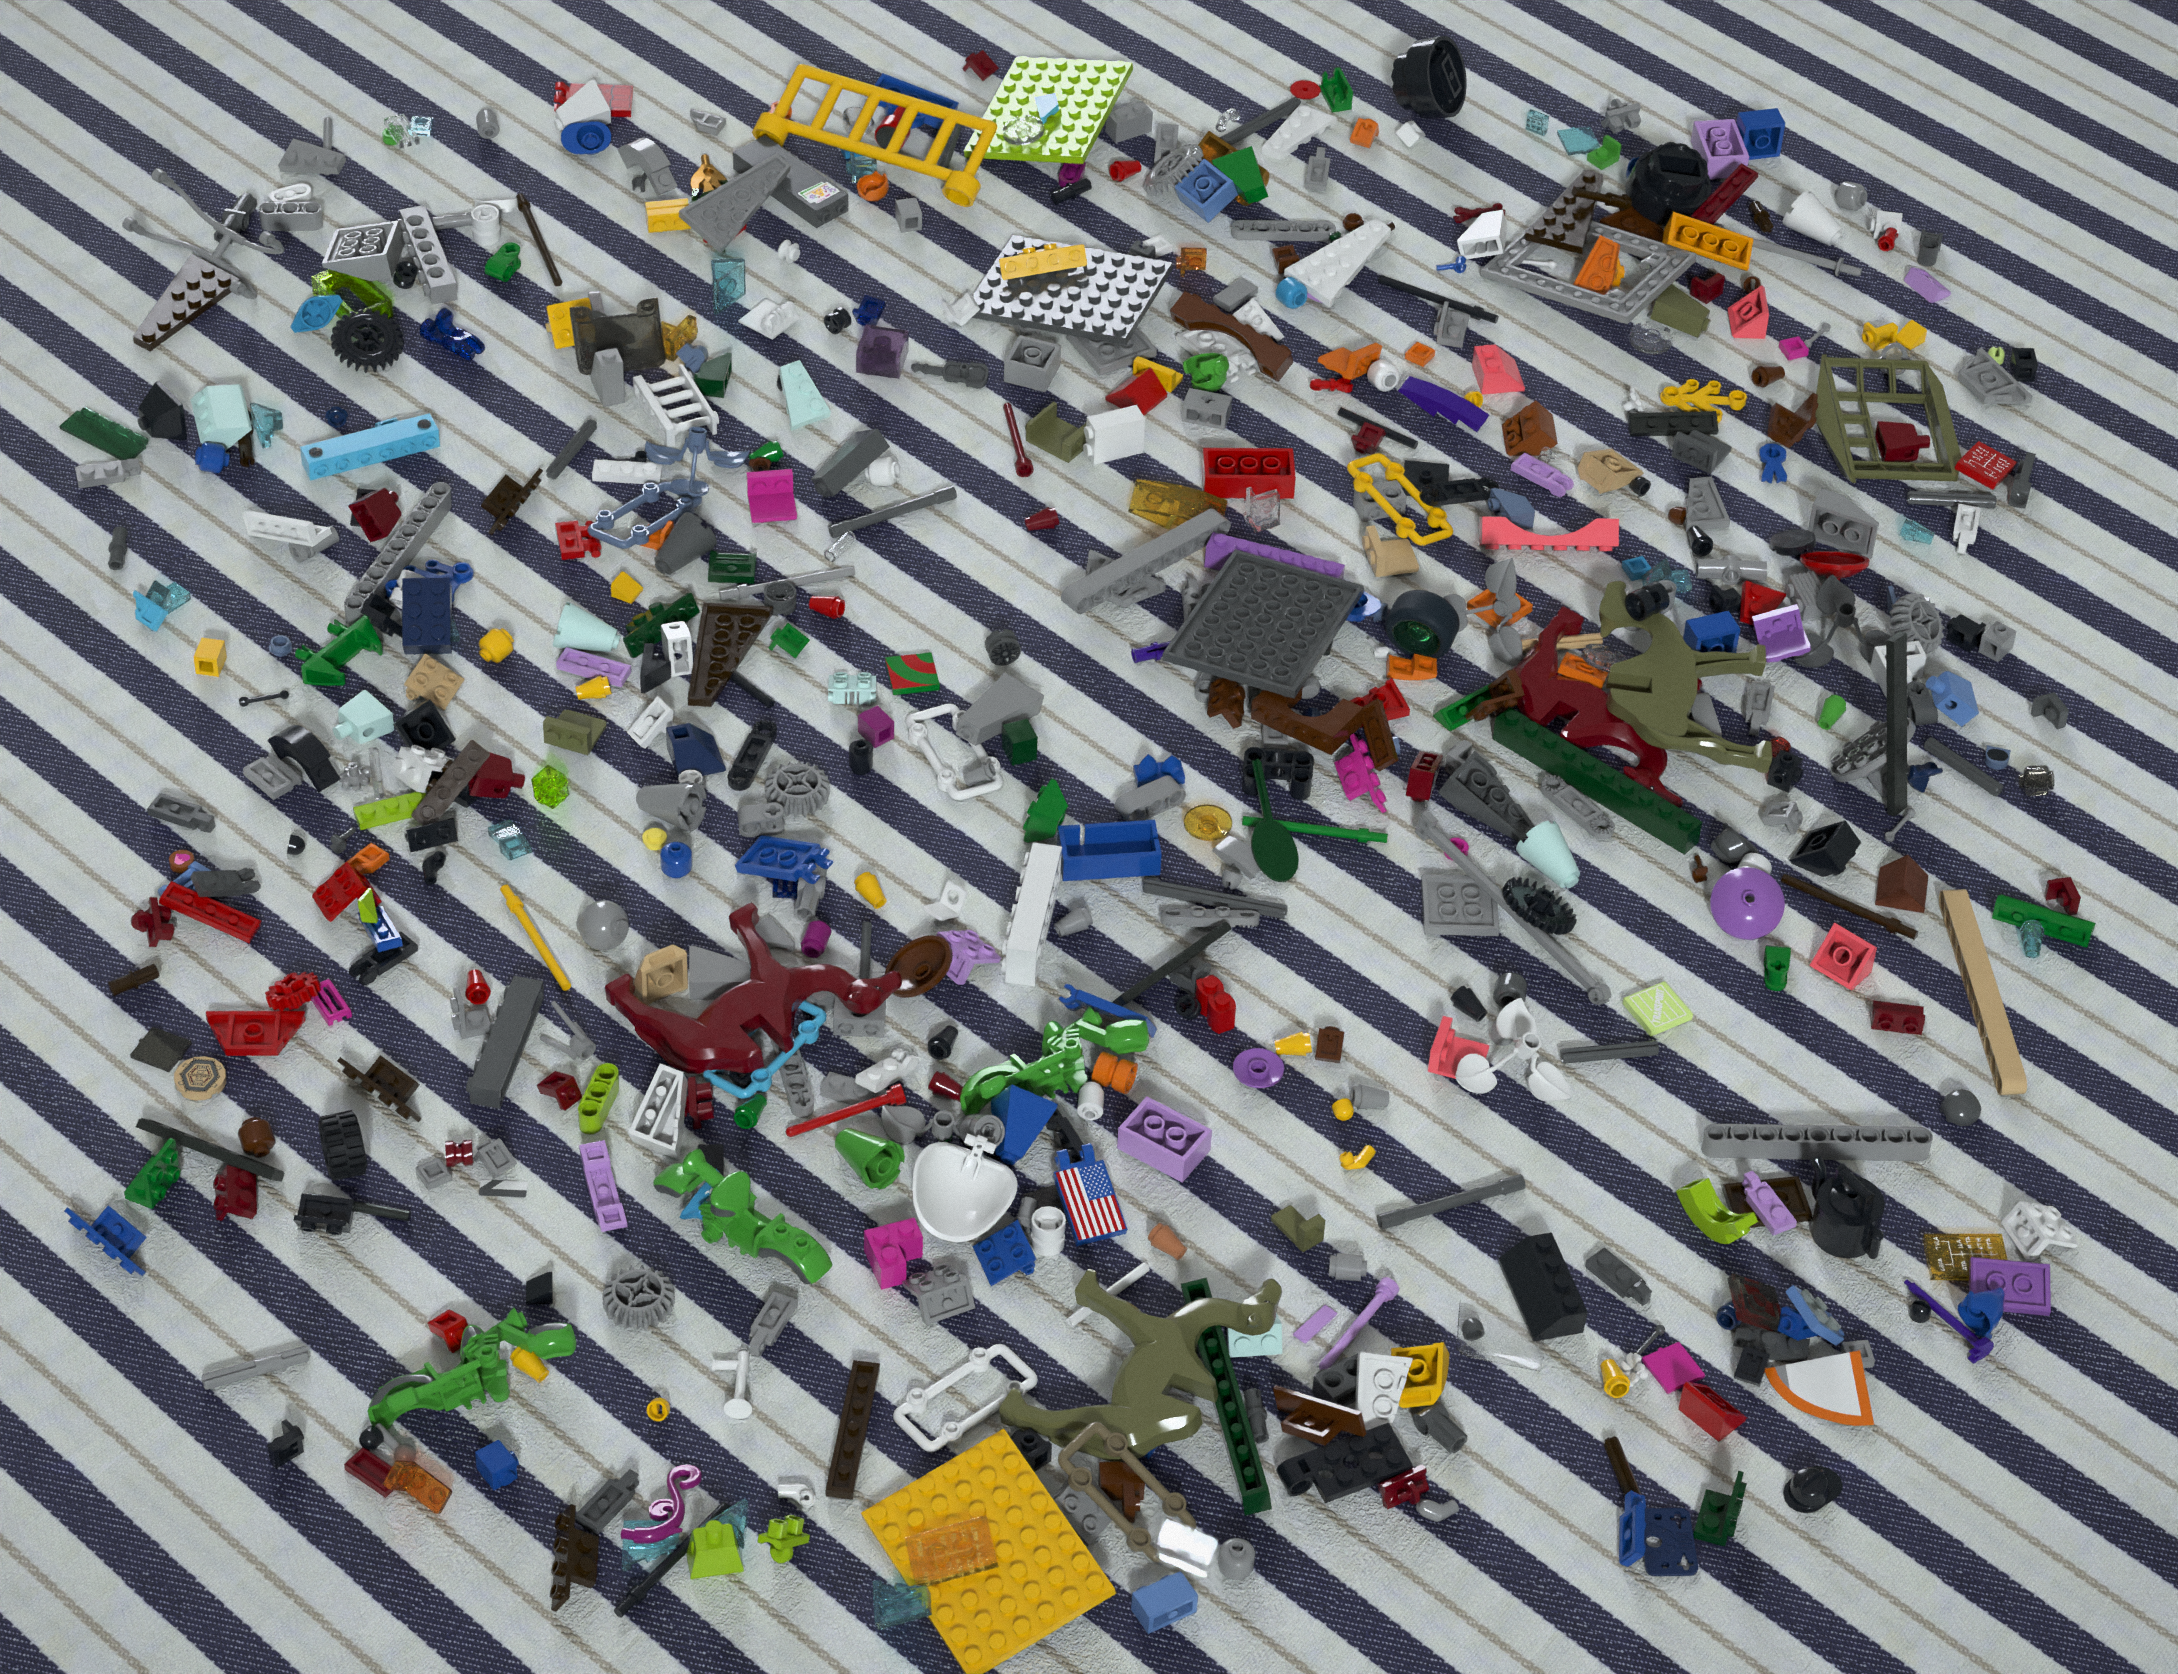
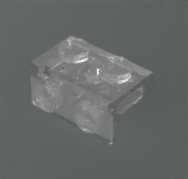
(1262, 509)

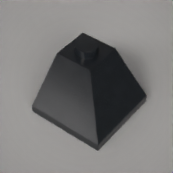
(162, 414)
(424, 727)

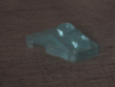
(635, 1552)
(899, 1603)

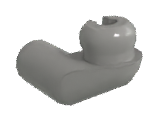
(1435, 1511)

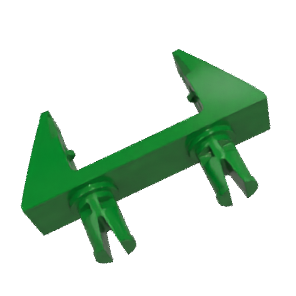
(323, 666)

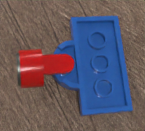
(894, 113)

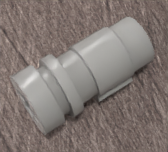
(302, 552)

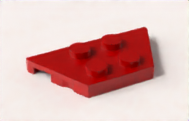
(254, 1031)

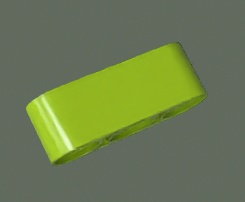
(598, 1098)

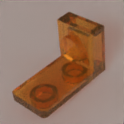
(419, 1483)

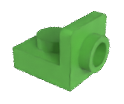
(1606, 154)

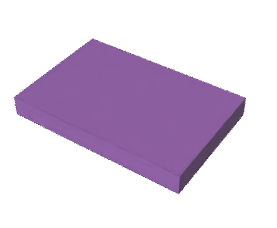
(2024, 1283)

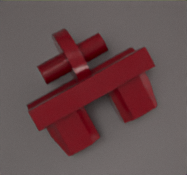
(154, 922)
(698, 1110)
(1404, 1487)

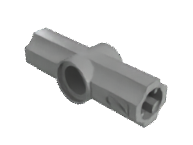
(1731, 569)
(809, 895)

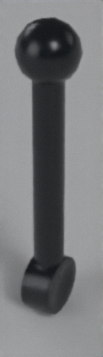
(244, 701)

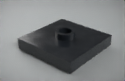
(1425, 473)

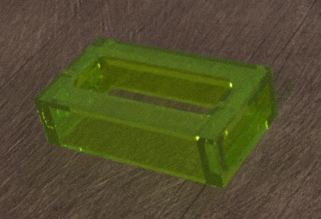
(330, 280)

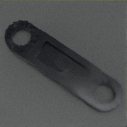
(1457, 491)
(752, 755)

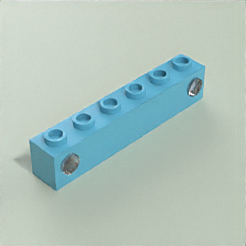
(370, 446)

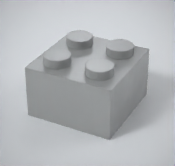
(1032, 363)

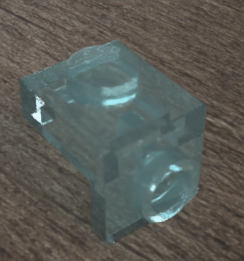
(860, 168)

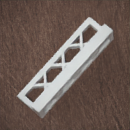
(284, 528)

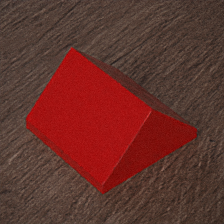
(1140, 390)
(1709, 1410)

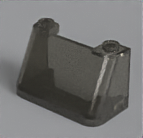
(635, 335)

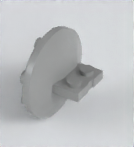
(1867, 757)

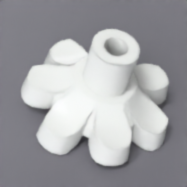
(1634, 403)
(1634, 1368)

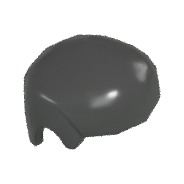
(1961, 1107)

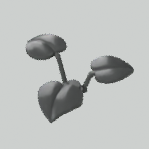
(1838, 599)

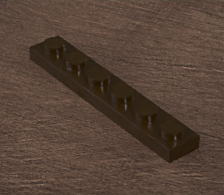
(852, 1430)

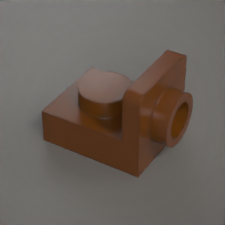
(1329, 1044)

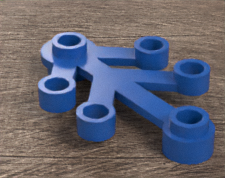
(458, 574)

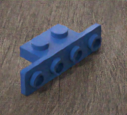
(115, 1233)

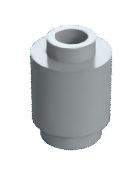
(487, 124)
(1347, 1267)

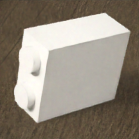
(1114, 434)

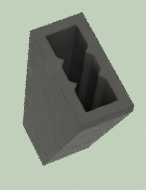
(849, 461)

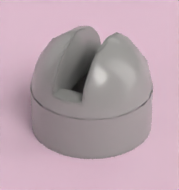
(1234, 878)

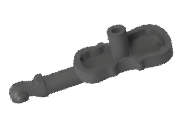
(973, 375)

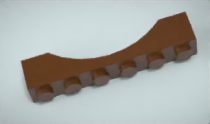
(1195, 315)

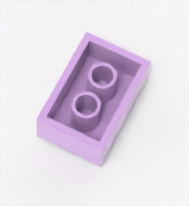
(1720, 146)
(1164, 1139)

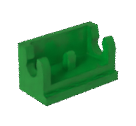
(1337, 91)

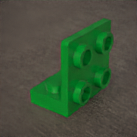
(155, 1177)

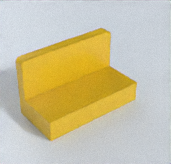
(1168, 377)

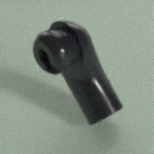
(431, 866)

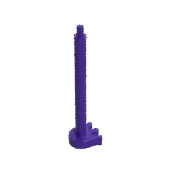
(1982, 1346)

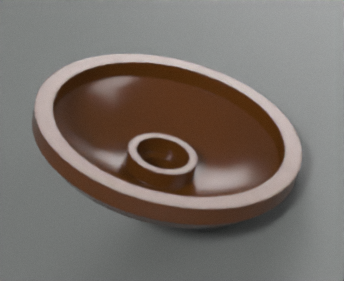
(921, 965)

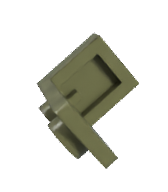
(1299, 1230)

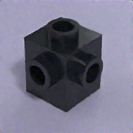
(1785, 771)

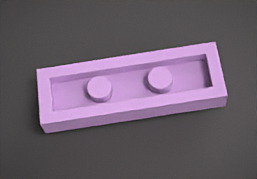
(593, 666)

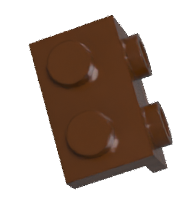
(1226, 699)

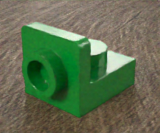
(789, 640)

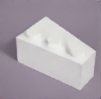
(662, 1113)

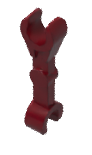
(1466, 214)

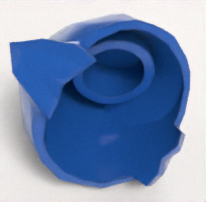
(1982, 1311)

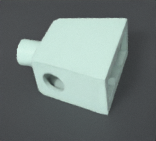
(363, 719)

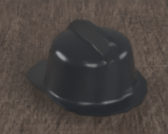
(1812, 1489)

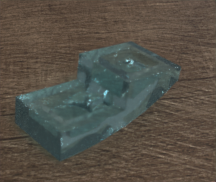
(510, 839)

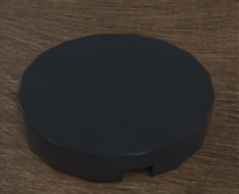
(1792, 542)

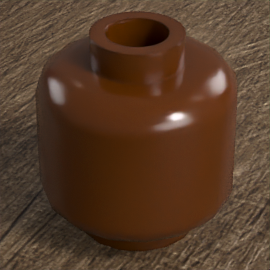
(256, 1137)

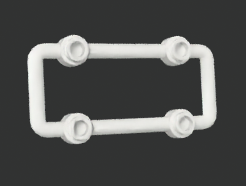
(946, 778)
(952, 1432)

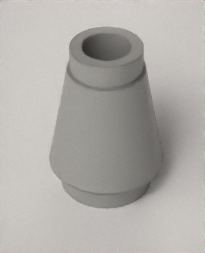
(1074, 922)
(1368, 1097)

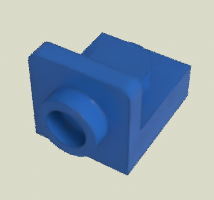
(1793, 1324)

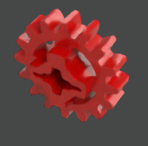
(293, 991)

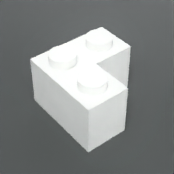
(1915, 663)

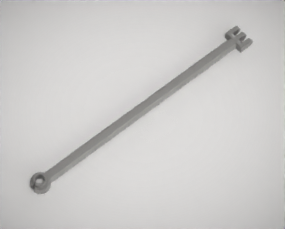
(1427, 829)

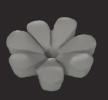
(354, 776)

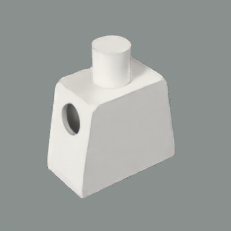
(677, 639)

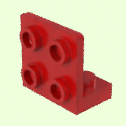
(341, 890)

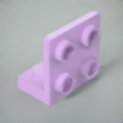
(967, 951)

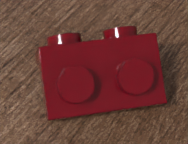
(235, 1193)

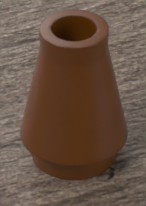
(1766, 375)

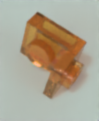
(1191, 259)

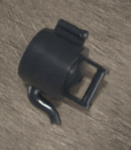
(1846, 1213)

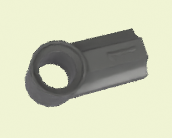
(1436, 1422)

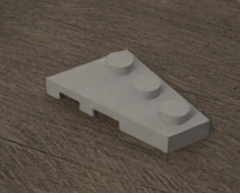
(1705, 505)

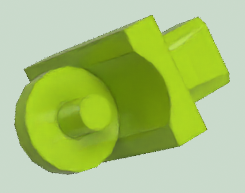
(783, 1537)

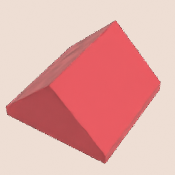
(1750, 315)
(1844, 957)

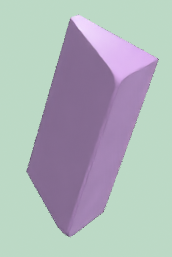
(1926, 285)

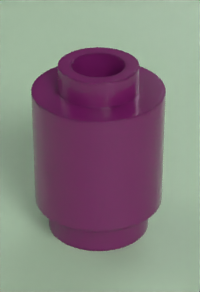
(815, 939)

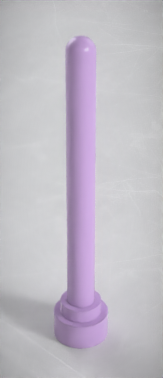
(1385, 1291)

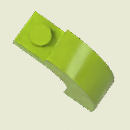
(1711, 1215)

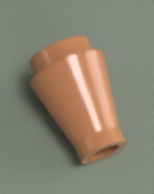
(1165, 1240)

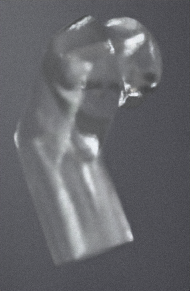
(1230, 114)

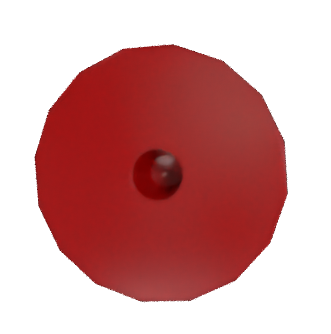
(1305, 89)

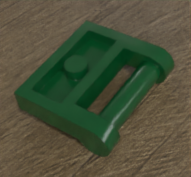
(732, 567)

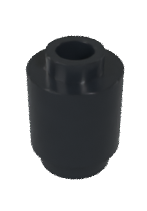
(861, 756)

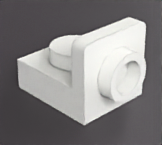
(1885, 220)
(962, 310)

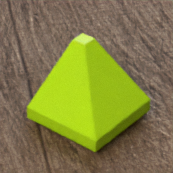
(367, 907)

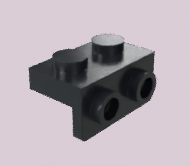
(380, 612)
(325, 1213)

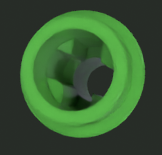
(1831, 711)

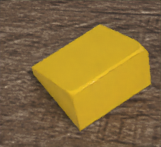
(1911, 335)
(625, 588)

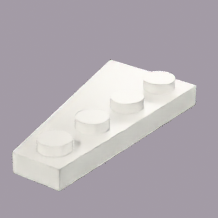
(1379, 1388)

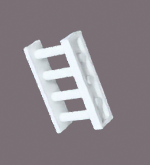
(660, 417)

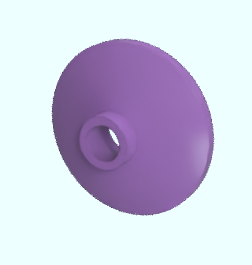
(1258, 1068)

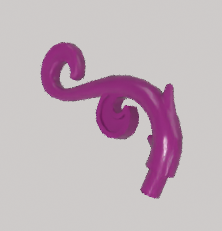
(659, 1509)

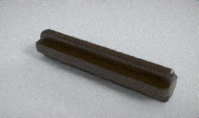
(1621, 1465)

